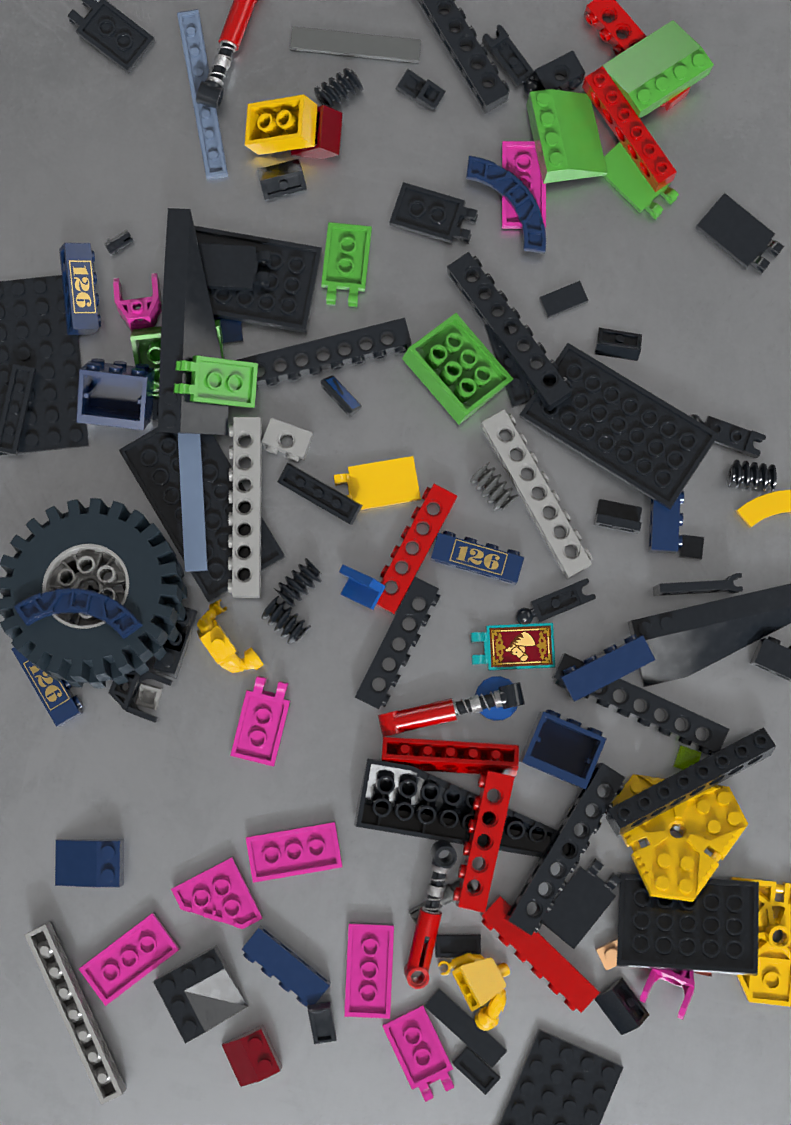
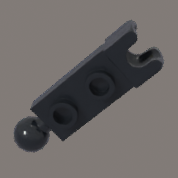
(511, 60)
(733, 436)
(555, 603)

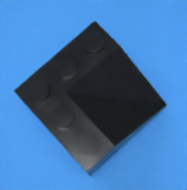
(200, 994)

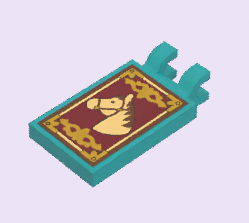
(516, 646)

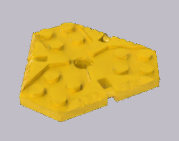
(679, 865)
(774, 958)

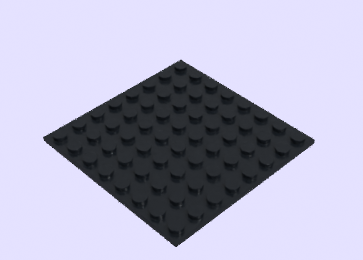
(36, 337)

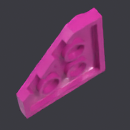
(219, 895)

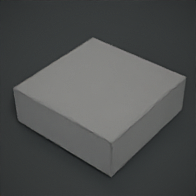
(148, 696)

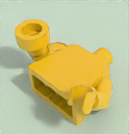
(221, 646)
(480, 982)

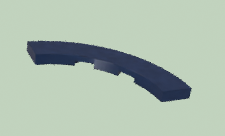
(517, 195)
(78, 601)

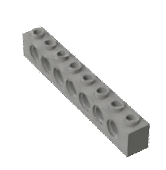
(252, 428)
(524, 487)
(75, 1013)

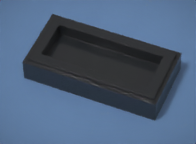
(563, 299)
(457, 944)
(322, 1022)
(476, 1070)

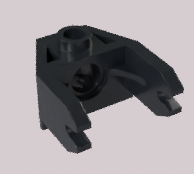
(126, 698)

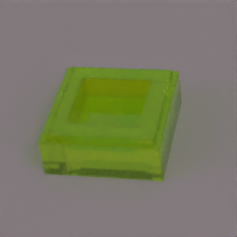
(686, 757)

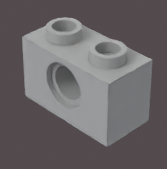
(277, 430)

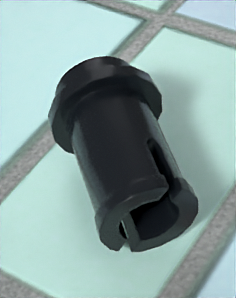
(118, 242)

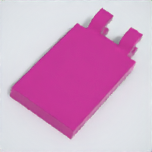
(261, 723)
(419, 1051)

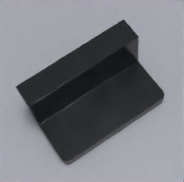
(281, 179)
(618, 516)
(622, 1007)

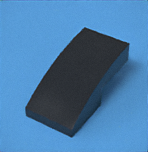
(419, 90)

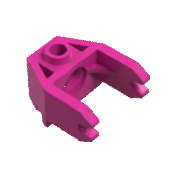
(149, 306)
(683, 979)

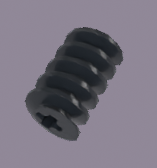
(337, 88)
(752, 475)
(299, 582)
(285, 621)

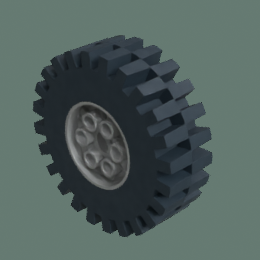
(136, 557)

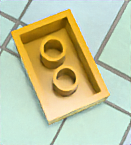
(281, 124)

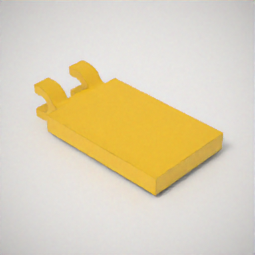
(382, 483)

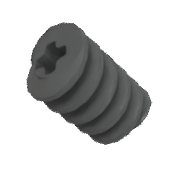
(493, 487)

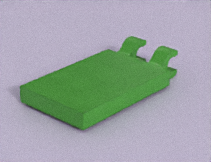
(632, 184)
(346, 260)
(219, 381)

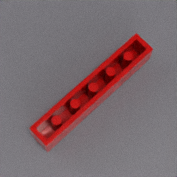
(542, 956)

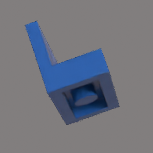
(361, 587)

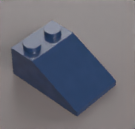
(89, 863)

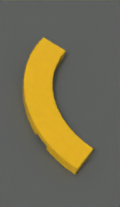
(765, 506)

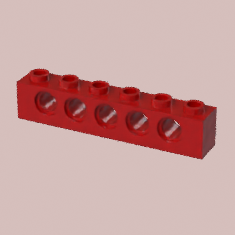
(623, 24)
(629, 129)
(444, 500)
(451, 755)
(478, 899)

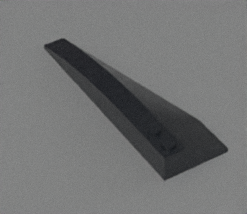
(186, 332)
(705, 633)
(424, 806)

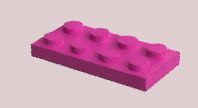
(522, 161)
(294, 852)
(129, 959)
(369, 970)

